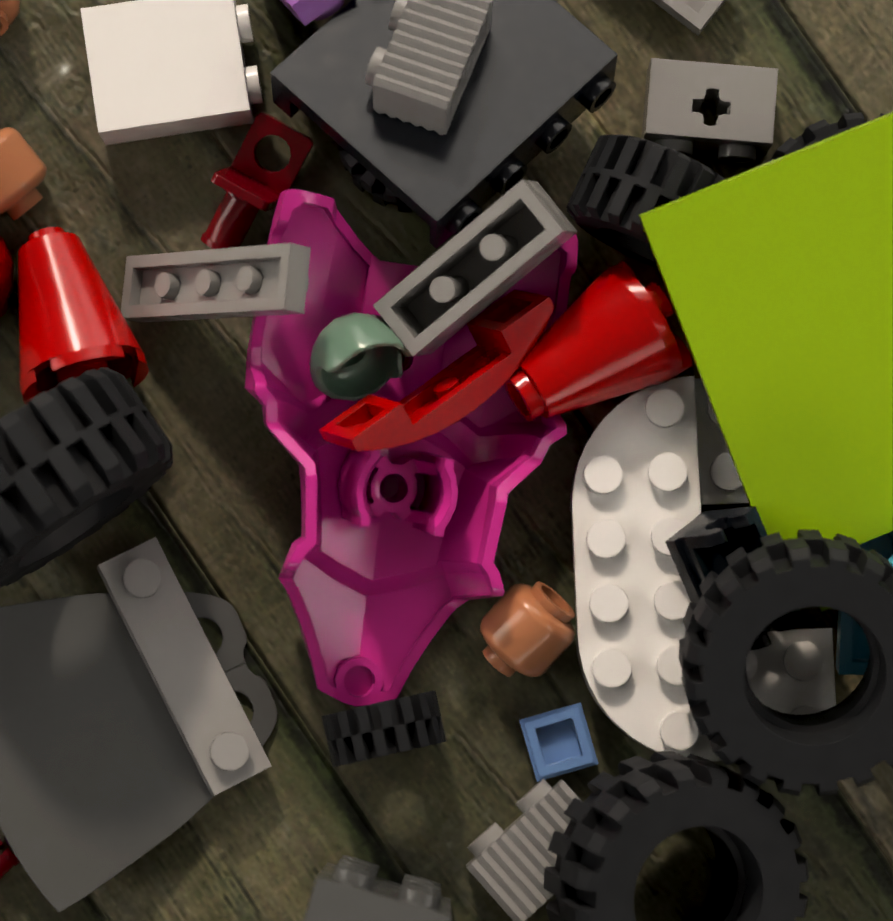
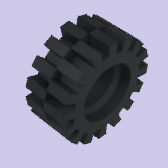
(384, 728)

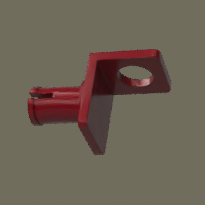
(252, 186)

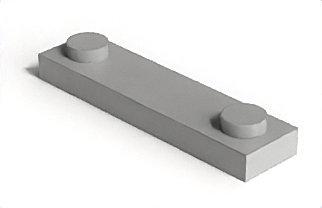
(216, 283)
(183, 666)

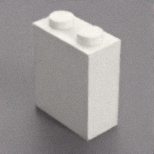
(169, 67)

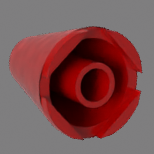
(68, 316)

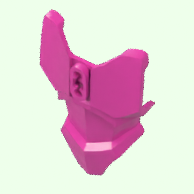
(396, 530)

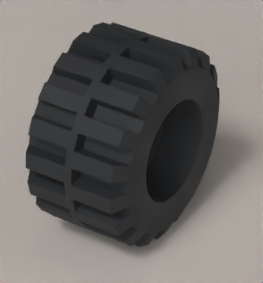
(626, 180)

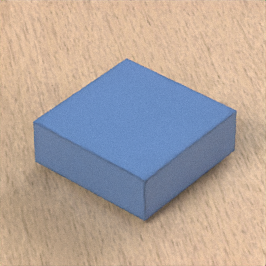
(558, 742)

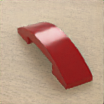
(503, 340)

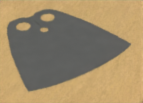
(89, 745)

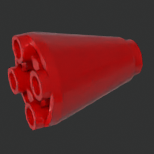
(600, 348)

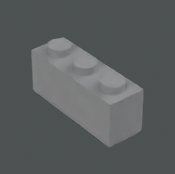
(475, 268)

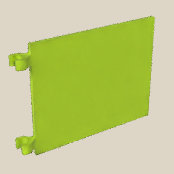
(793, 326)

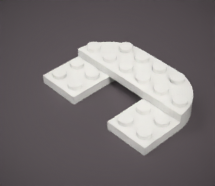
(630, 493)

